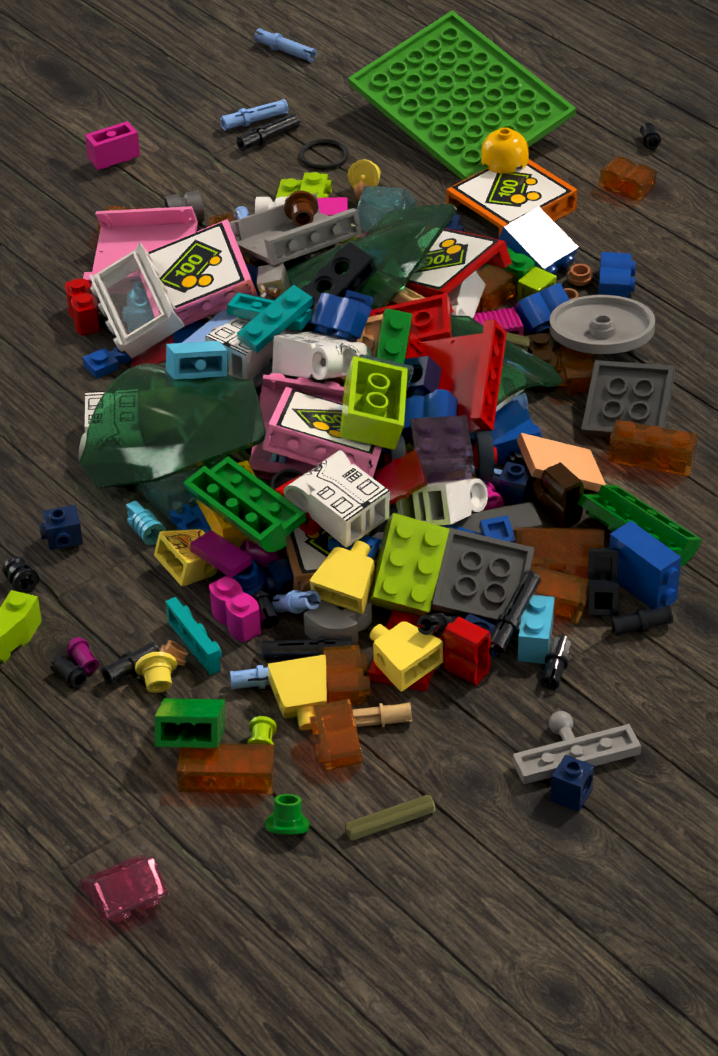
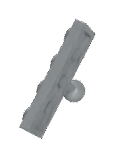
(591, 748)

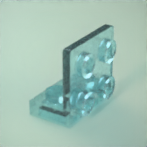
(378, 201)

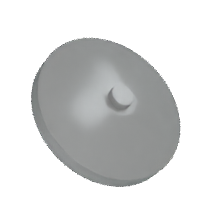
(602, 324)

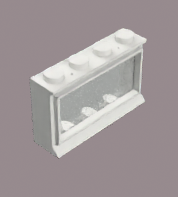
(135, 302)

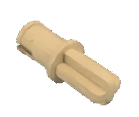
(383, 715)

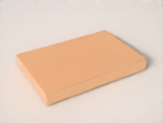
(543, 453)

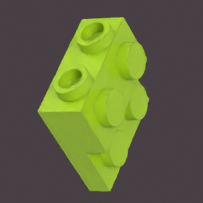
(311, 182)

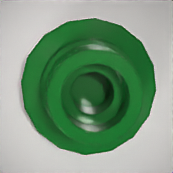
(287, 816)

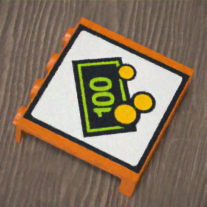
(509, 196)

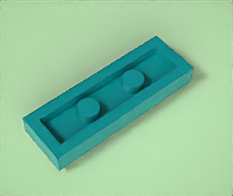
(250, 306)
(275, 318)
(193, 635)

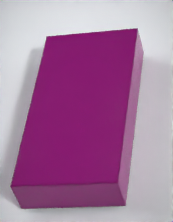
(221, 553)

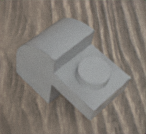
(336, 624)

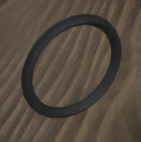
(326, 166)

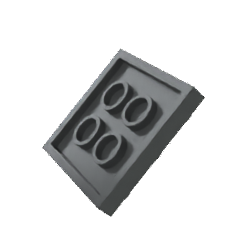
(627, 393)
(479, 575)

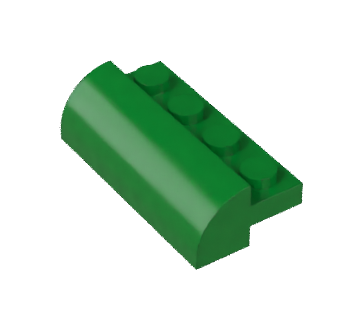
(246, 503)
(617, 507)

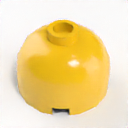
(504, 151)

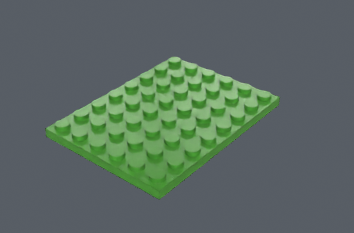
(455, 89)

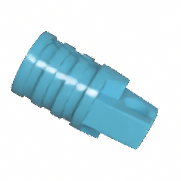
(144, 523)

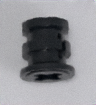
(20, 574)

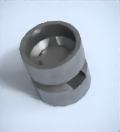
(190, 199)

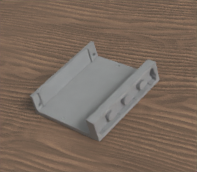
(277, 239)

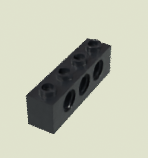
(348, 258)

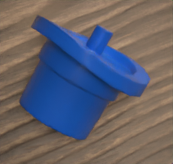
(251, 579)

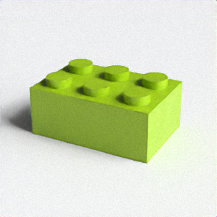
(374, 403)
(408, 565)

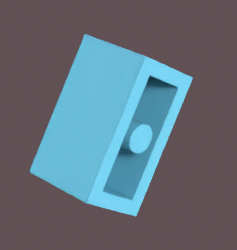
(196, 360)
(536, 630)

